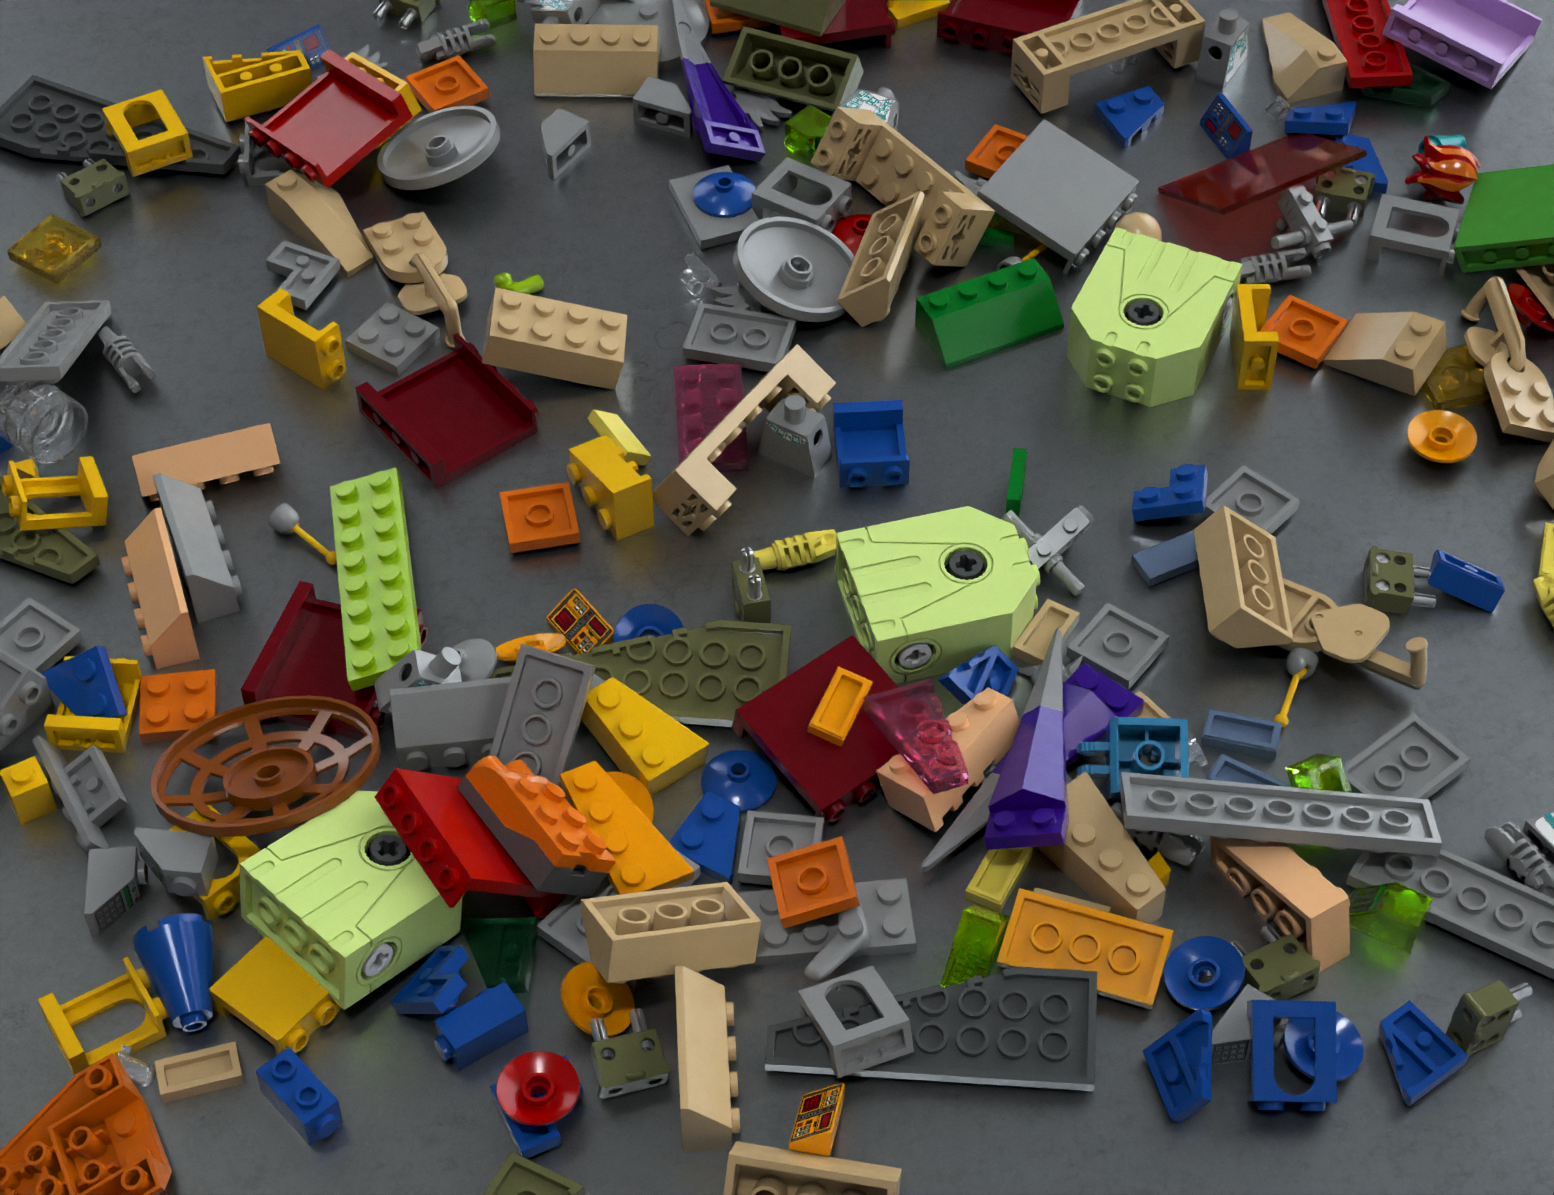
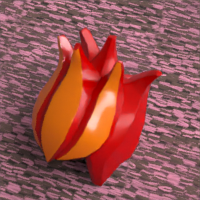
(1444, 171)

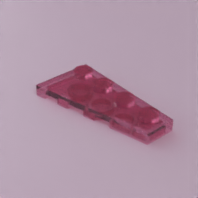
(917, 729)

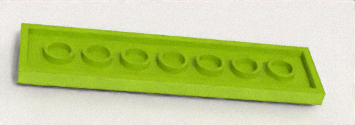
(374, 575)

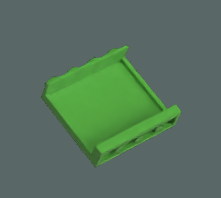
(1508, 220)

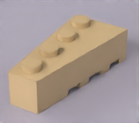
(1105, 858)

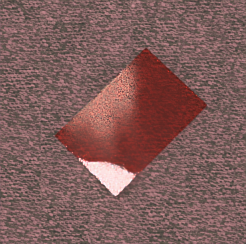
(1261, 172)

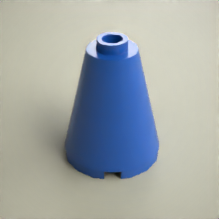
(180, 967)

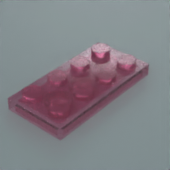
(702, 400)

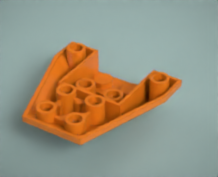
(88, 1141)

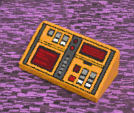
(580, 623)
(818, 1120)

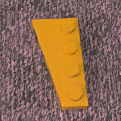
(641, 852)

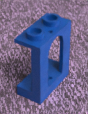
(1262, 1053)

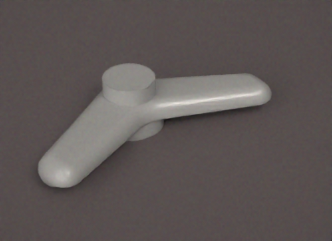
(850, 937)

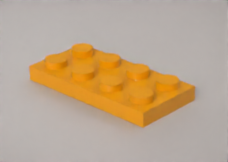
(1077, 937)

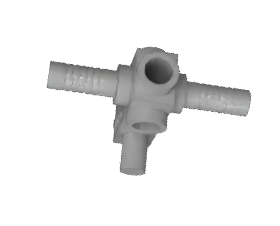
(1306, 224)
(1046, 549)

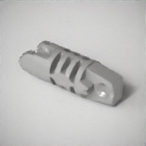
(455, 42)
(1273, 267)
(125, 358)
(1170, 845)
(1522, 856)

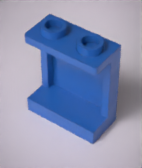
(870, 443)

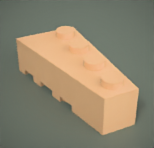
(984, 735)
(1289, 894)

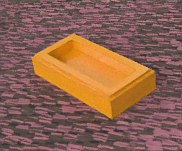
(839, 706)

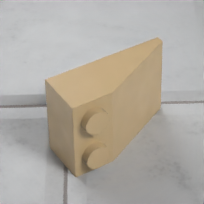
(1390, 348)

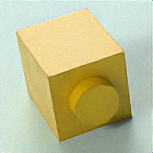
(27, 790)

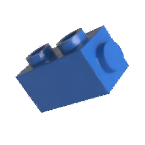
(480, 1026)
(299, 1096)

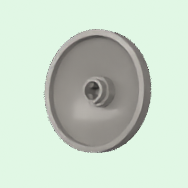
(655, 13)
(438, 147)
(793, 267)

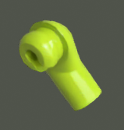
(527, 286)

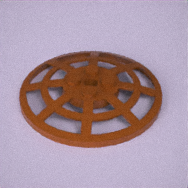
(269, 775)

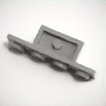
(85, 788)

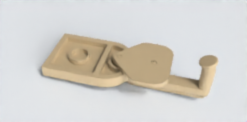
(416, 255)
(1514, 383)
(1350, 635)

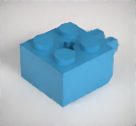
(1128, 739)

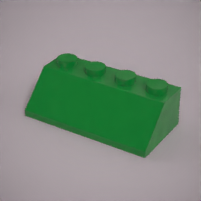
(988, 313)

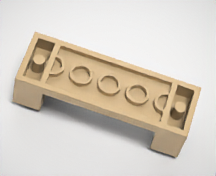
(1050, 56)
(891, 168)
(695, 489)

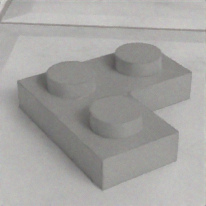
(305, 270)

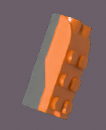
(537, 827)

